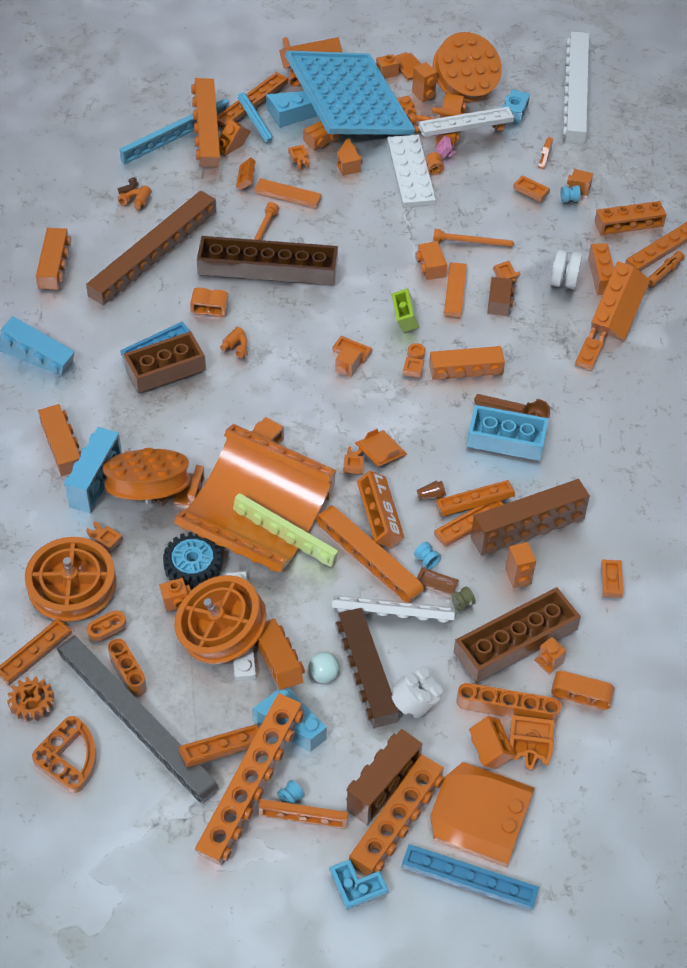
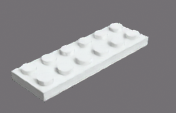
(411, 171)

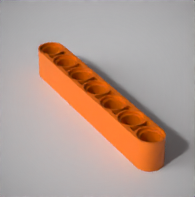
(369, 554)

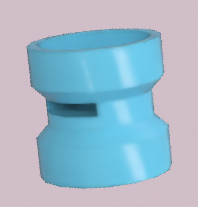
(568, 194)
(426, 554)

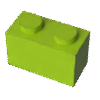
(405, 310)

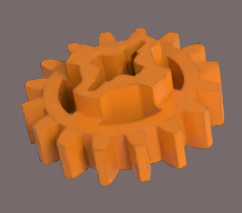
(30, 699)

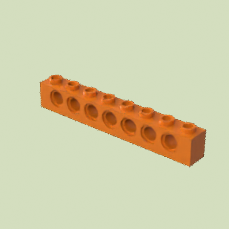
(281, 708)

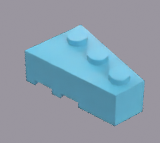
(307, 734)

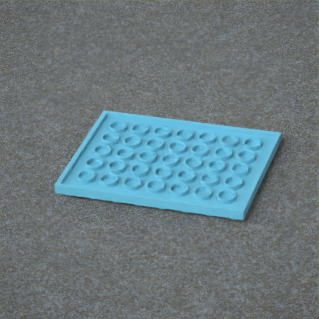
(349, 93)

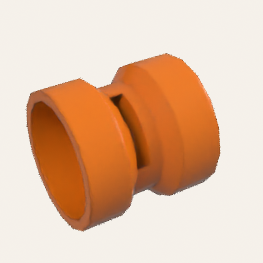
(434, 163)

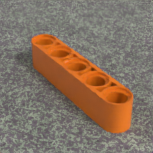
(498, 698)

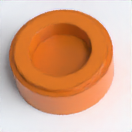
(416, 351)

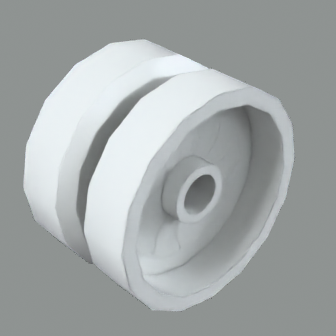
(567, 269)

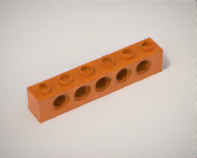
(422, 770)

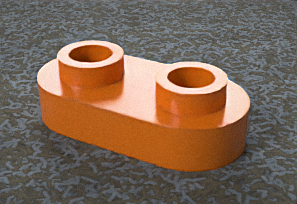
(106, 625)

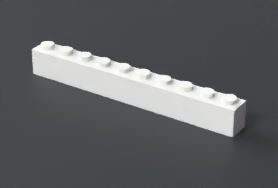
(577, 87)

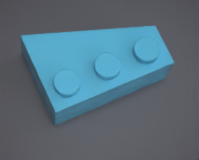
(289, 107)

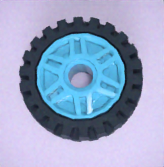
(179, 557)

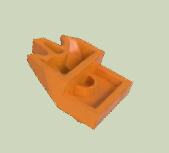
(532, 739)

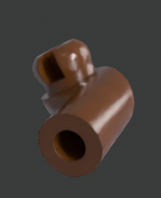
(133, 184)

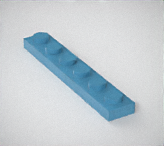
(470, 877)

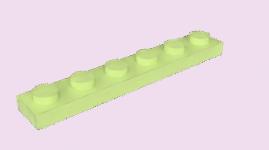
(285, 530)

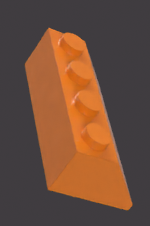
(620, 301)

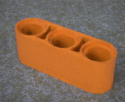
(124, 659)
(583, 690)

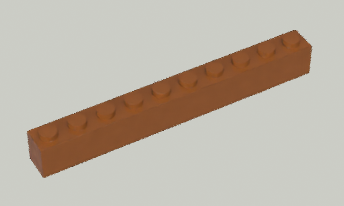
(151, 248)

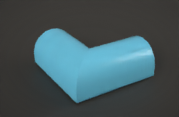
(355, 890)

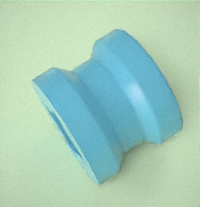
(291, 793)

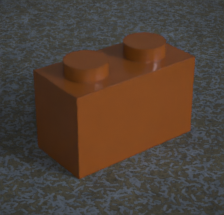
(499, 296)

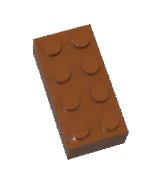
(164, 362)
(382, 776)

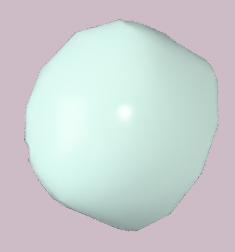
(324, 667)

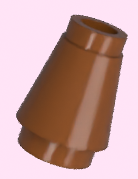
(431, 491)

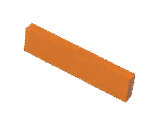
(288, 193)
(455, 289)
(475, 498)
(461, 525)
(34, 651)
(218, 746)
(303, 814)

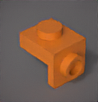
(505, 270)

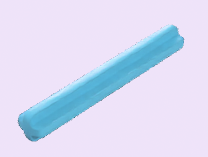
(255, 117)

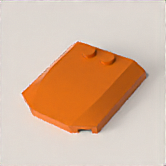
(480, 812)

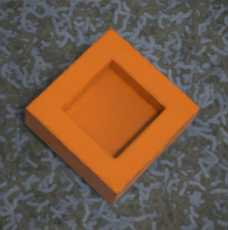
(413, 367)

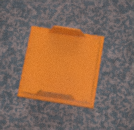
(380, 447)

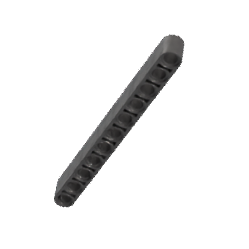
(136, 718)

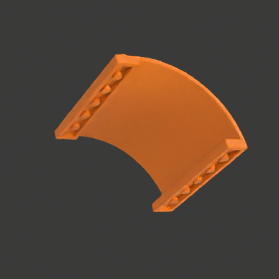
(270, 477)

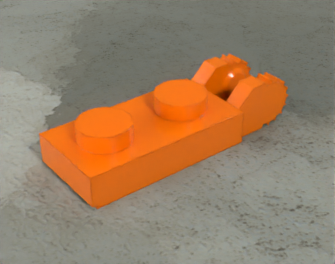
(590, 350)

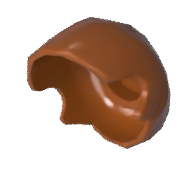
(538, 408)

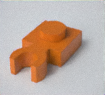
(407, 104)
(299, 155)
(353, 462)
(106, 537)

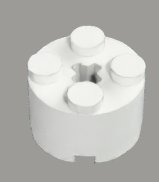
(416, 692)

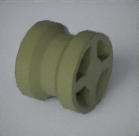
(463, 598)

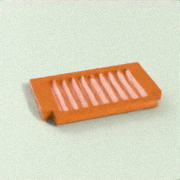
(407, 63)

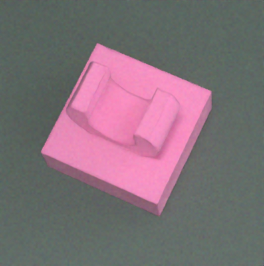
(445, 147)

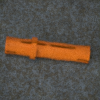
(670, 264)

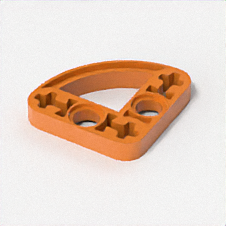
(53, 754)

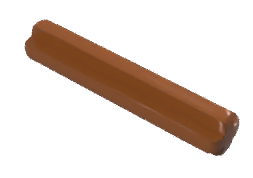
(497, 403)

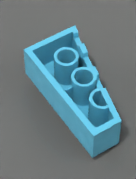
(34, 347)

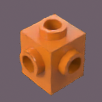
(174, 593)

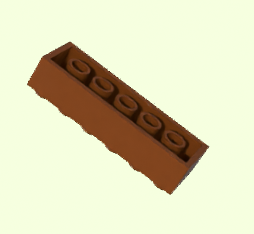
(529, 517)
(516, 634)

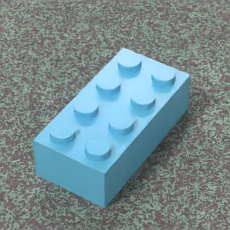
(507, 432)
(87, 476)

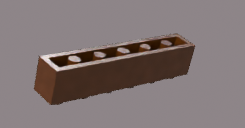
(367, 668)

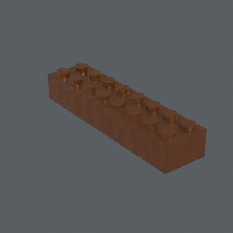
(267, 260)

